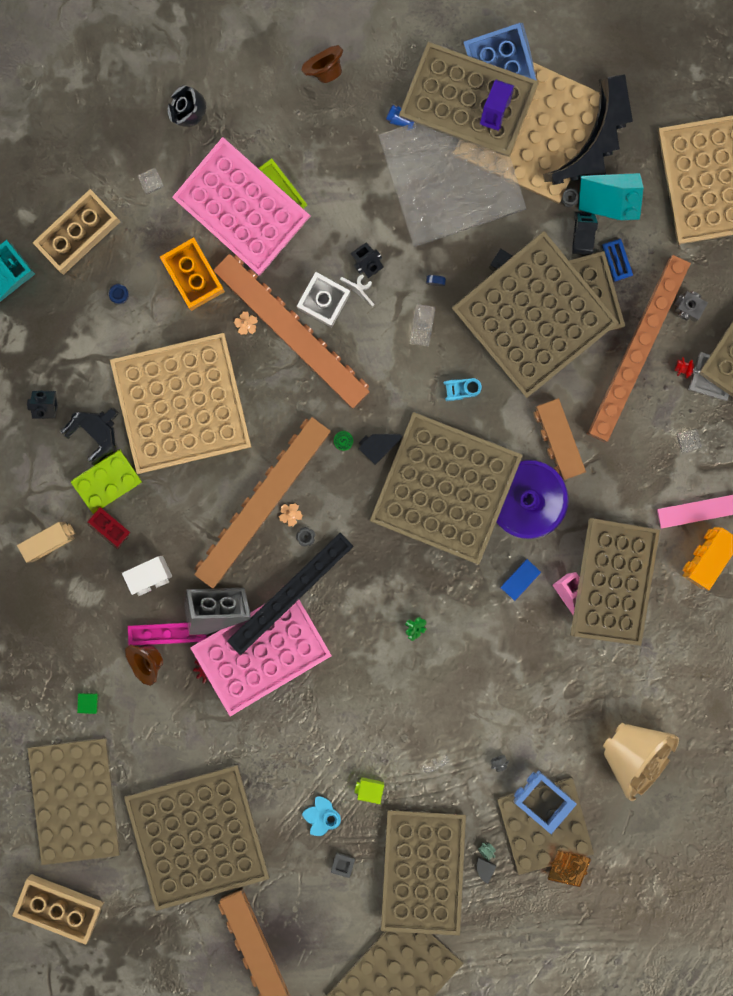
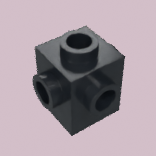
(367, 260)
(43, 404)

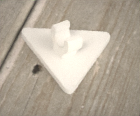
(358, 288)

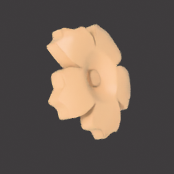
(246, 323)
(290, 514)

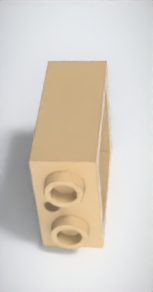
(46, 541)

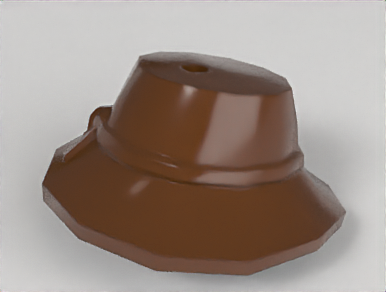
(324, 65)
(144, 662)

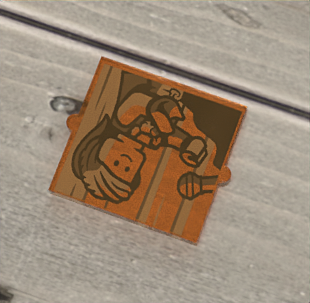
(569, 868)

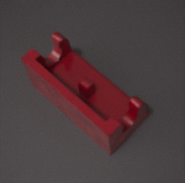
(108, 528)

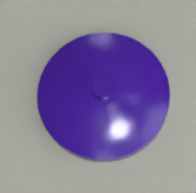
(534, 501)

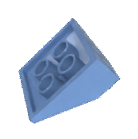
(505, 49)

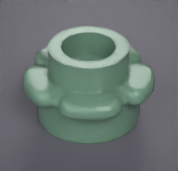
(487, 851)

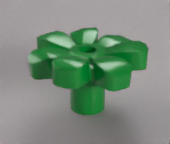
(415, 628)

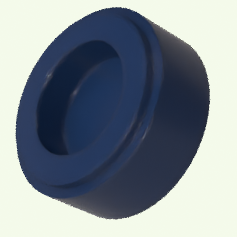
(435, 280)
(118, 294)

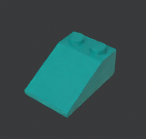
(612, 195)

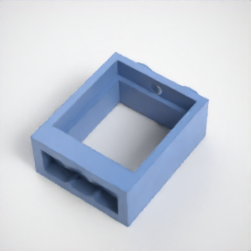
(558, 816)

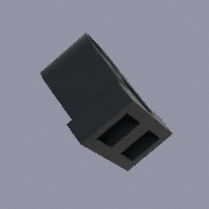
(584, 233)

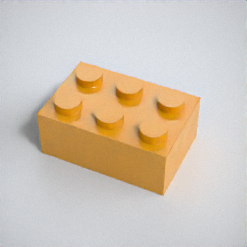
(192, 274)
(709, 558)

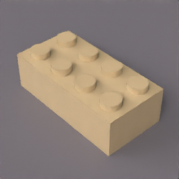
(76, 232)
(58, 909)

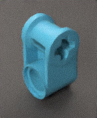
(460, 389)

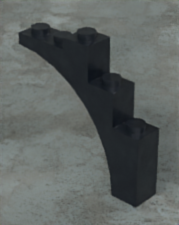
(612, 115)

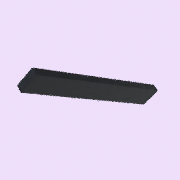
(290, 594)

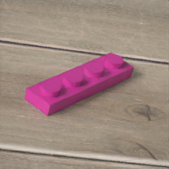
(161, 634)

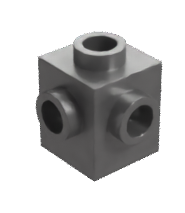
(696, 303)

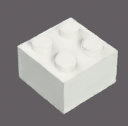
(323, 299)
(146, 575)

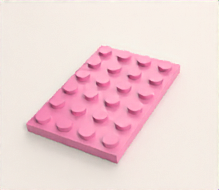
(241, 206)
(271, 661)

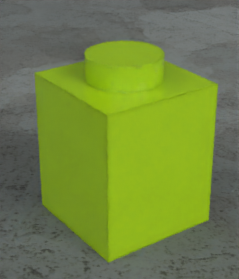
(369, 790)

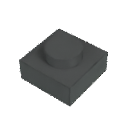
(342, 865)

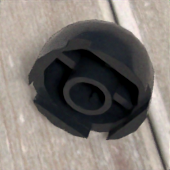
(187, 107)

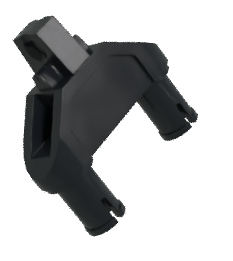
(98, 427)

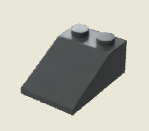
(215, 609)

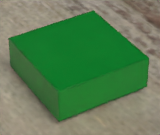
(87, 703)

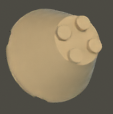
(638, 757)

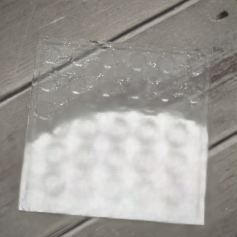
(448, 182)

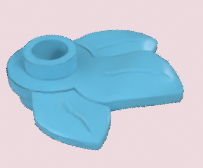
(318, 816)

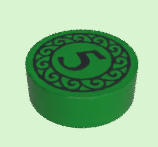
(343, 440)

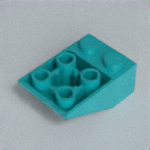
(13, 269)

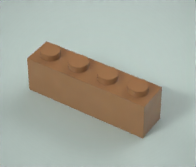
(559, 438)

